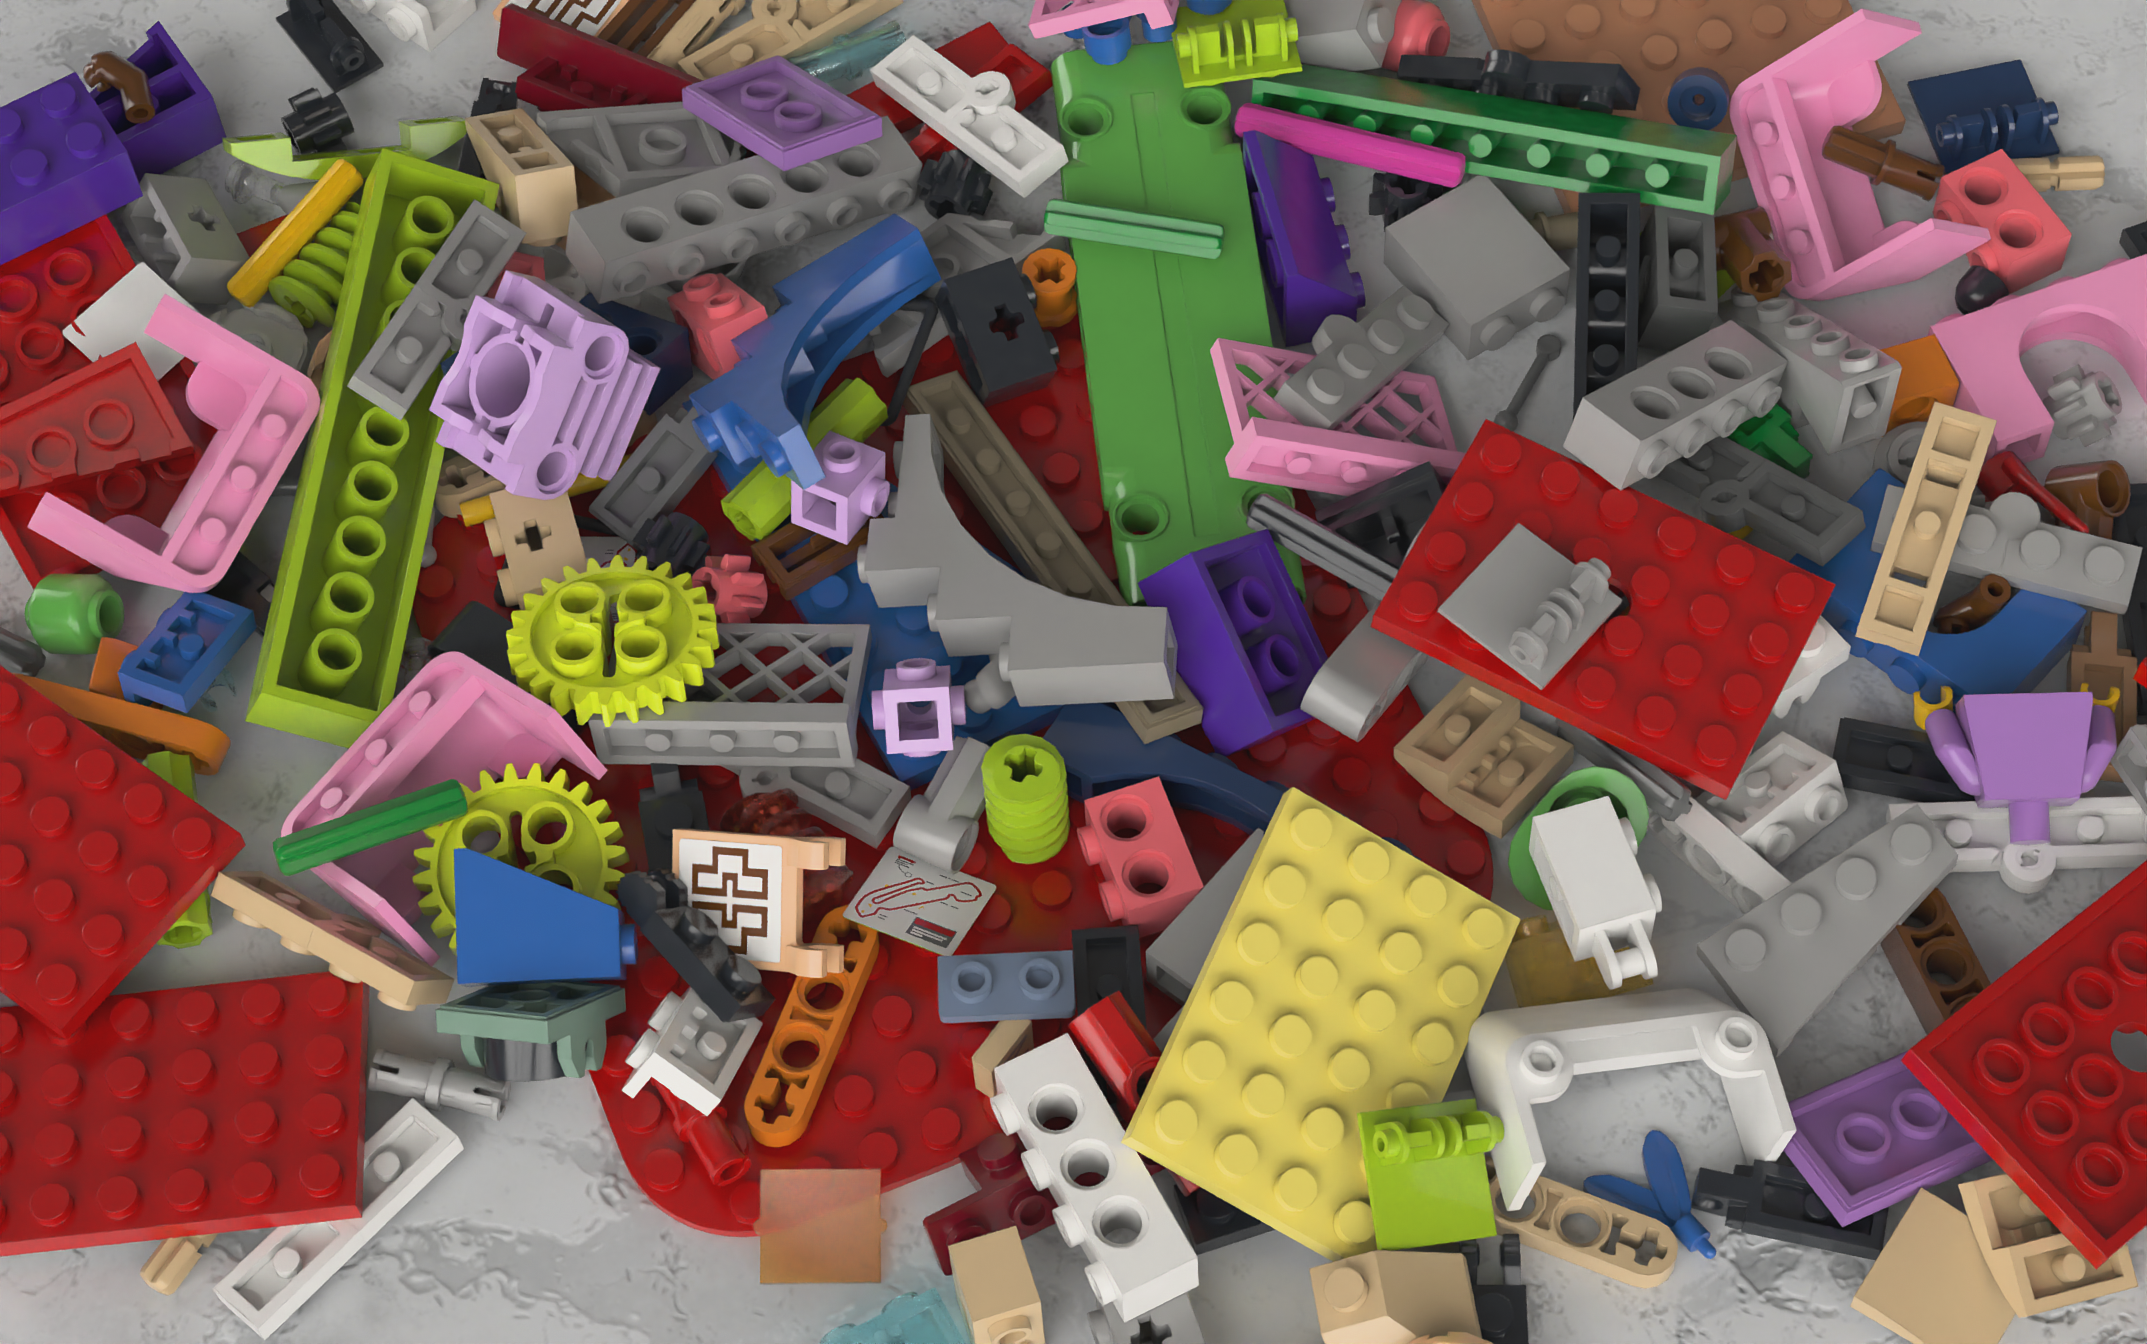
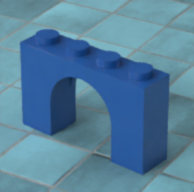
(1998, 658)

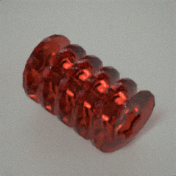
(777, 815)

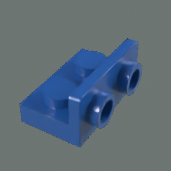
(185, 651)

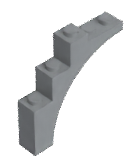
(1046, 642)

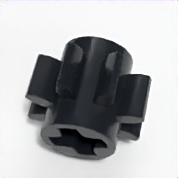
(317, 122)
(954, 185)
(1399, 195)
(673, 540)

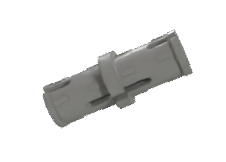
(439, 1084)

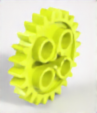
(659, 642)
(578, 859)

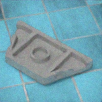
(638, 144)
(956, 246)

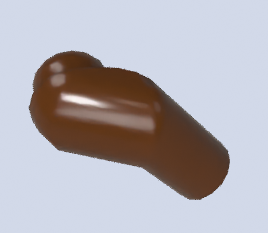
(110, 70)
(1974, 607)

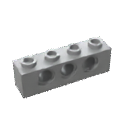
(1675, 405)

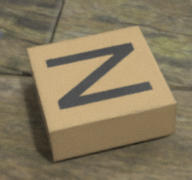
(1003, 1044)

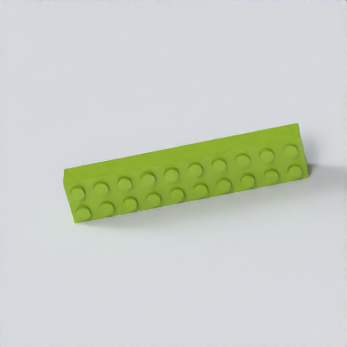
(363, 480)

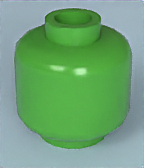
(73, 613)

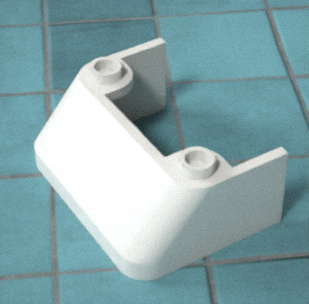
(1535, 1051)

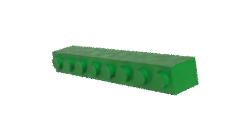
(1520, 137)

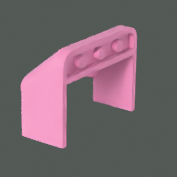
(1819, 209)
(260, 422)
(437, 729)

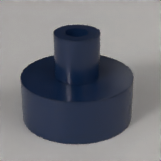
(1698, 98)

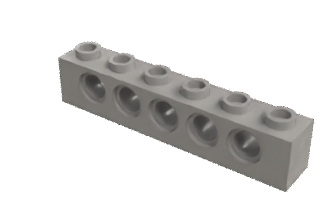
(735, 214)

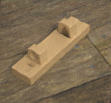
(1926, 528)

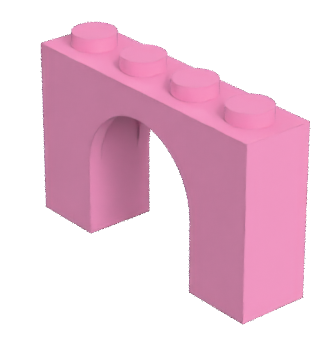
(1987, 346)

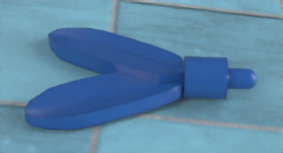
(1668, 1193)

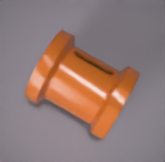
(1053, 280)

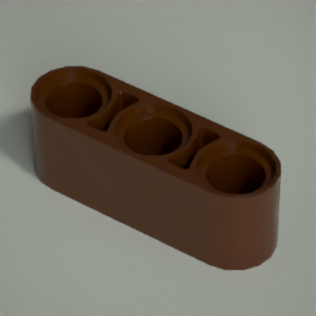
(1933, 949)

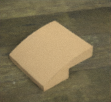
(1483, 756)
(2031, 1256)
(1934, 1280)

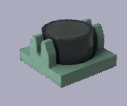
(533, 1028)

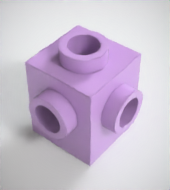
(847, 494)
(918, 729)

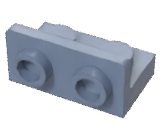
(1006, 986)

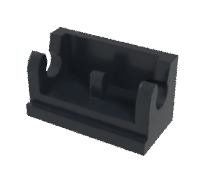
(1388, 513)

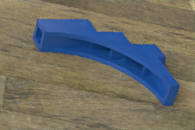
(789, 357)

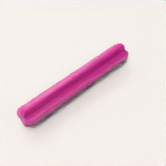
(1354, 145)

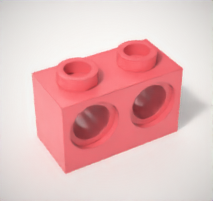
(2023, 229)
(714, 314)
(1151, 857)

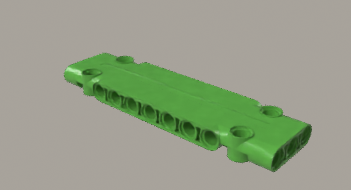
(1155, 314)

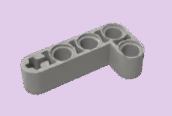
(1362, 678)

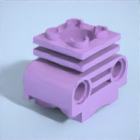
(541, 390)

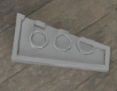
(1811, 936)

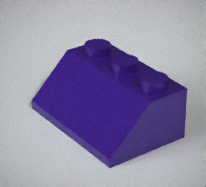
(1297, 238)
(1239, 639)

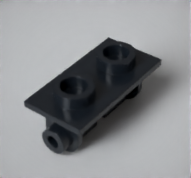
(329, 42)

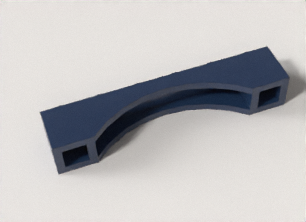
(1107, 755)

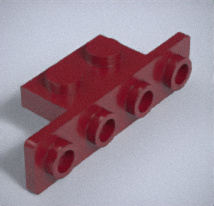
(578, 69)
(1003, 1194)

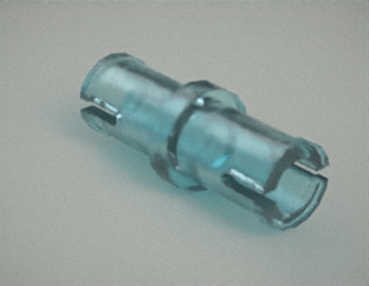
(851, 55)

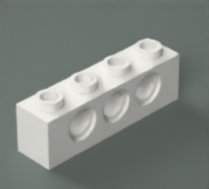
(1058, 1084)

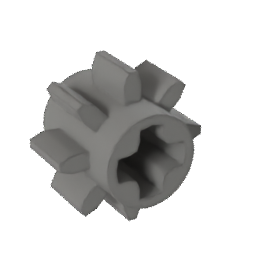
(2082, 405)

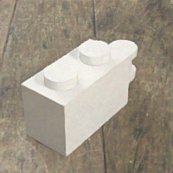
(1598, 887)

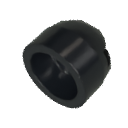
(1978, 290)

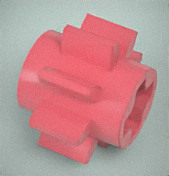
(732, 588)

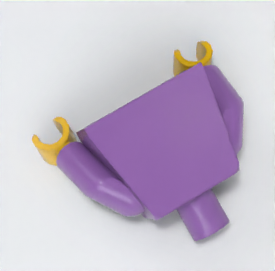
(2022, 750)

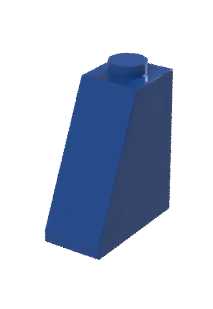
(533, 930)

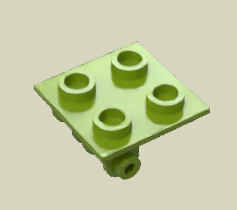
(1236, 44)
(1429, 1173)

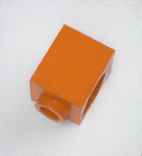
(1923, 380)

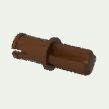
(1882, 162)

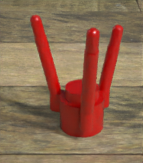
(2009, 474)

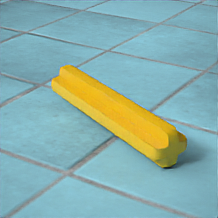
(295, 232)

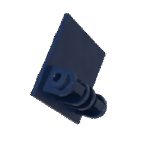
(1984, 112)

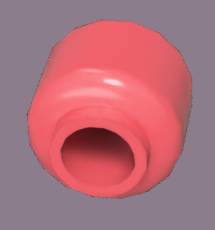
(1417, 31)

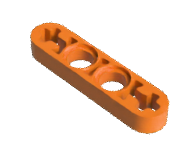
(140, 728)
(807, 1023)

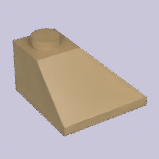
(1393, 1297)

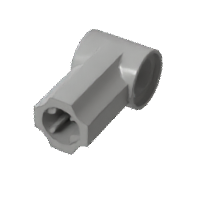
(943, 821)

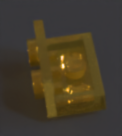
(1546, 971)

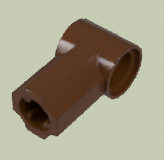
(1749, 253)
(2092, 492)

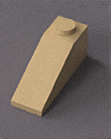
(532, 173)

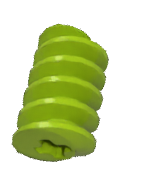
(318, 275)
(1026, 798)

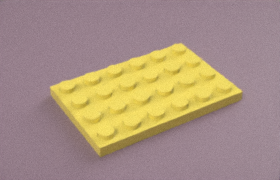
(1322, 999)

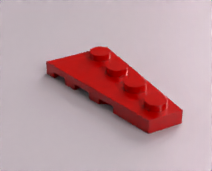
(88, 425)

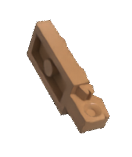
(2105, 666)

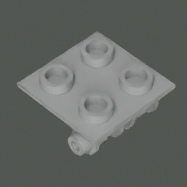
(1532, 605)

